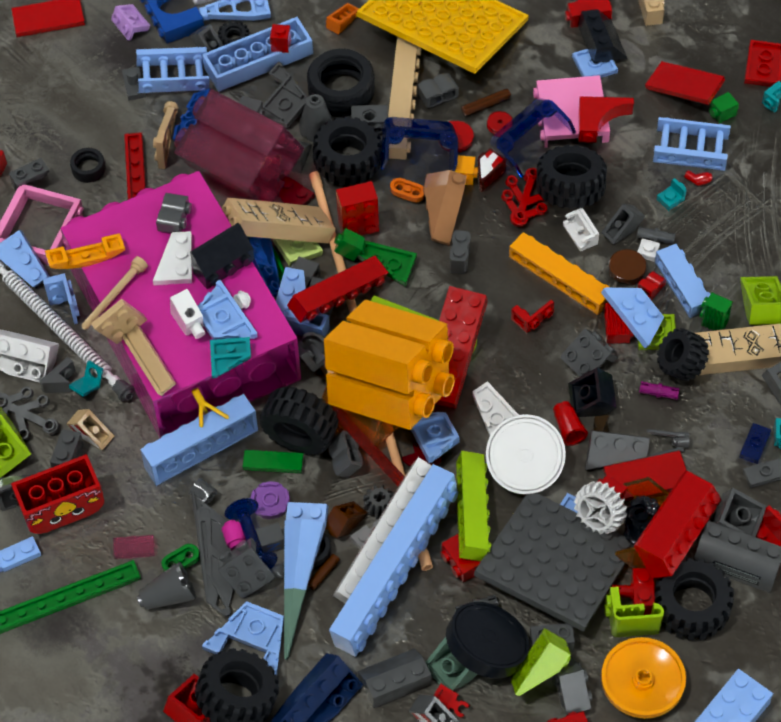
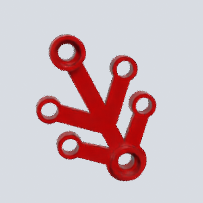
(523, 199)

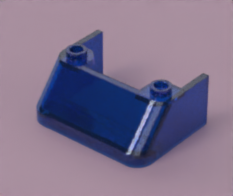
(397, 128)
(505, 138)

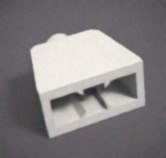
(187, 314)

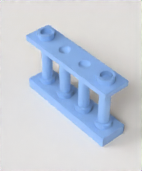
(171, 56)
(687, 157)

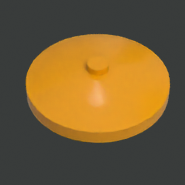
(643, 677)

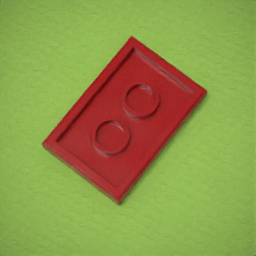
(763, 63)

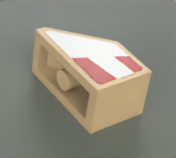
(91, 428)

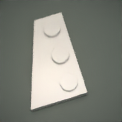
(176, 261)

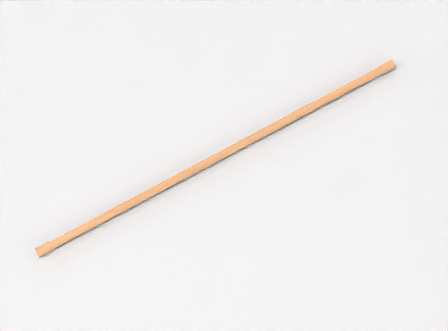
(317, 185)

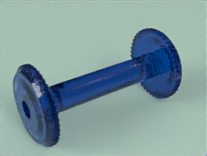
(241, 511)

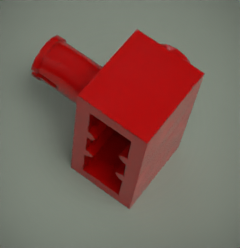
(640, 589)

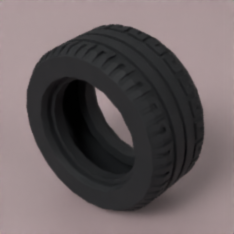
(337, 63)

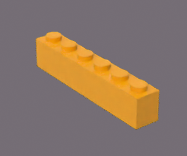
(558, 272)

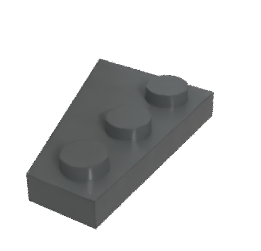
(614, 448)

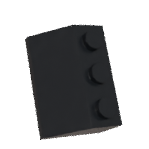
(600, 37)
(221, 256)

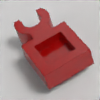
(448, 699)

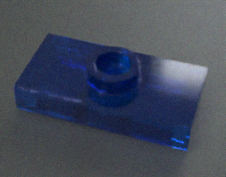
(755, 443)

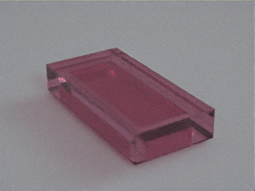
(133, 546)

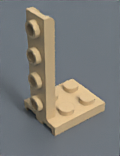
(124, 323)

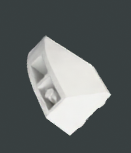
(26, 355)

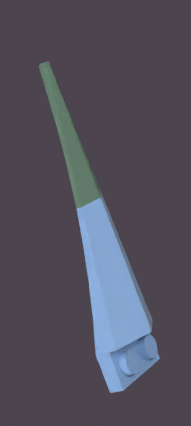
(302, 538)

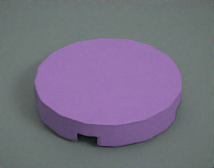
(271, 499)

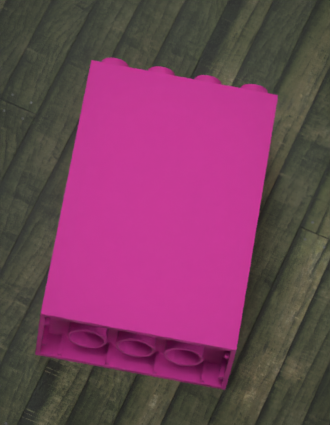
(188, 360)

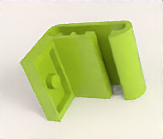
(630, 619)

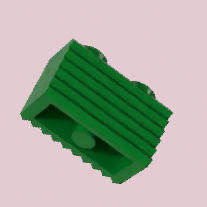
(715, 312)

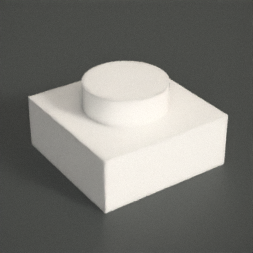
(648, 249)

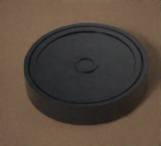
(487, 640)

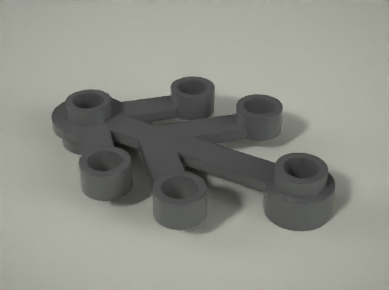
(23, 412)

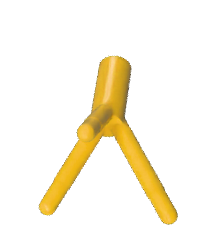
(203, 404)

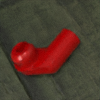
(698, 179)

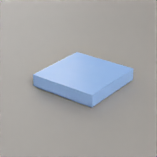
(588, 68)

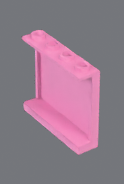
(566, 95)

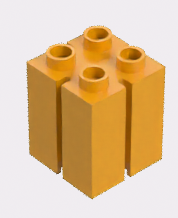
(388, 364)

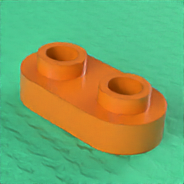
(408, 190)

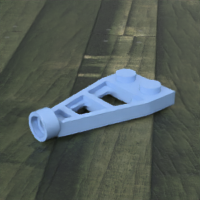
(259, 10)

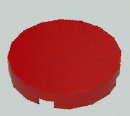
(464, 134)

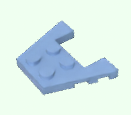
(254, 628)

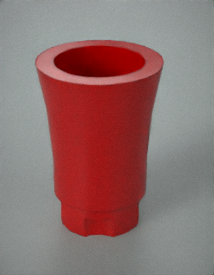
(569, 424)

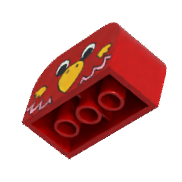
(59, 495)

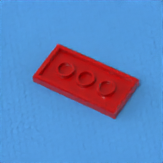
(47, 17)
(685, 82)
(662, 468)

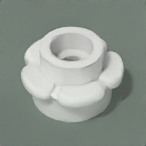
(242, 299)

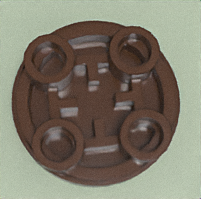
(627, 266)

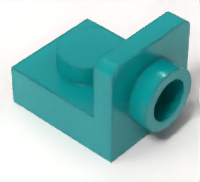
(772, 96)
(672, 195)

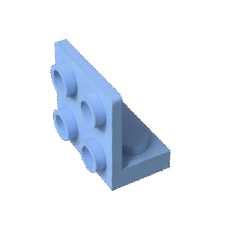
(60, 291)

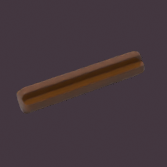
(486, 102)

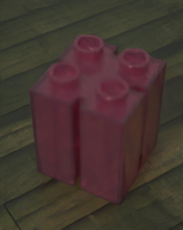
(238, 148)

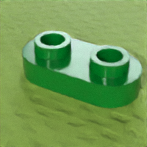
(180, 555)

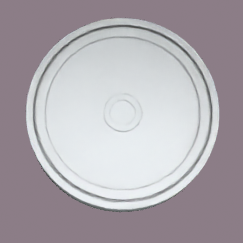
(525, 454)

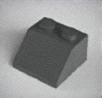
(739, 512)

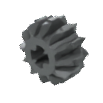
(372, 499)

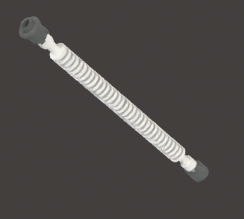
(64, 331)

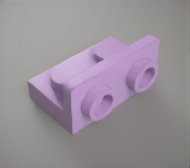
(129, 20)

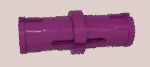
(659, 390)

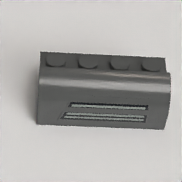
(740, 556)

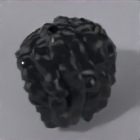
(639, 516)

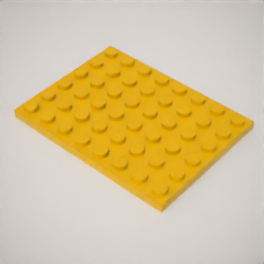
(452, 29)

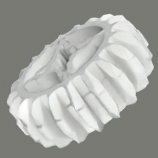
(612, 509)

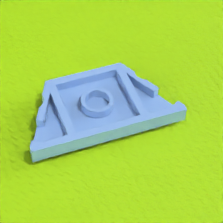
(636, 311)
(223, 316)
(435, 435)

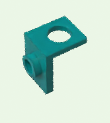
(88, 383)

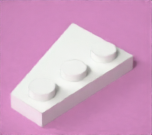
(492, 406)

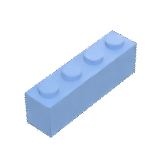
(681, 279)

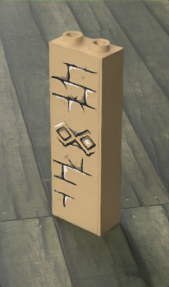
(279, 220)
(742, 348)

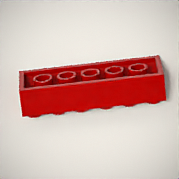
(677, 524)

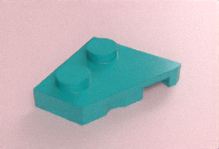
(228, 354)

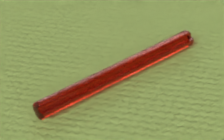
(369, 447)

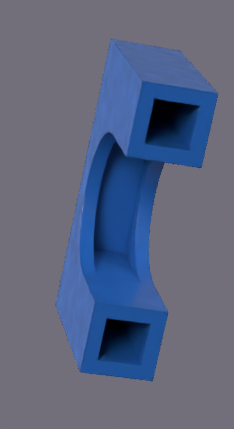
(173, 26)

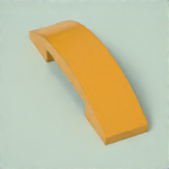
(87, 255)

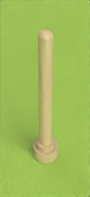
(137, 265)

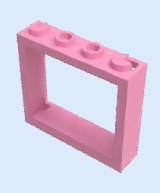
(29, 192)

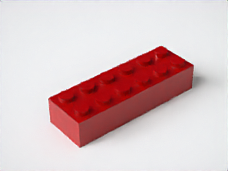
(463, 314)

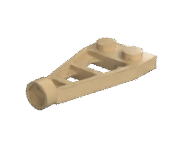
(164, 137)

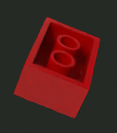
(358, 208)

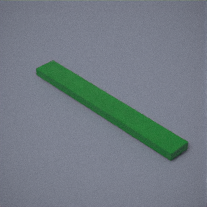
(68, 596)

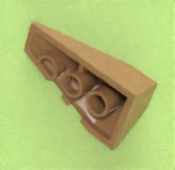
(443, 200)

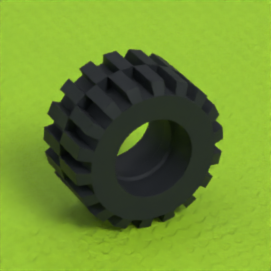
(683, 354)

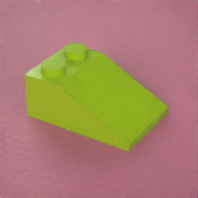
(762, 299)
(12, 446)
(542, 662)

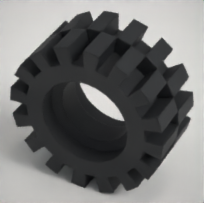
(232, 29)

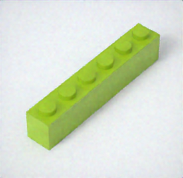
(472, 506)

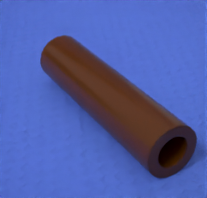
(323, 571)

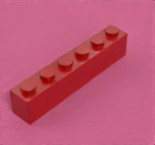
(337, 289)

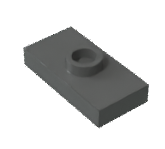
(763, 473)

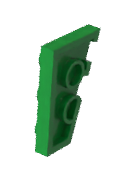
(396, 261)

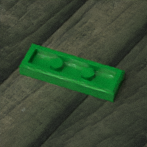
(273, 461)

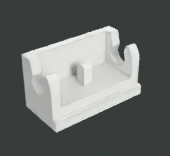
(581, 229)

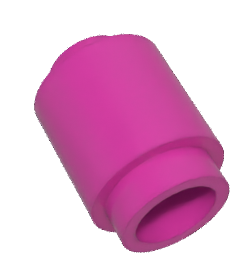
(232, 533)

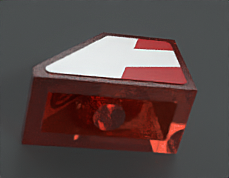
(490, 167)

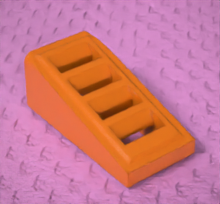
(340, 19)

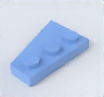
(22, 259)
(291, 283)

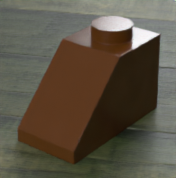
(344, 518)

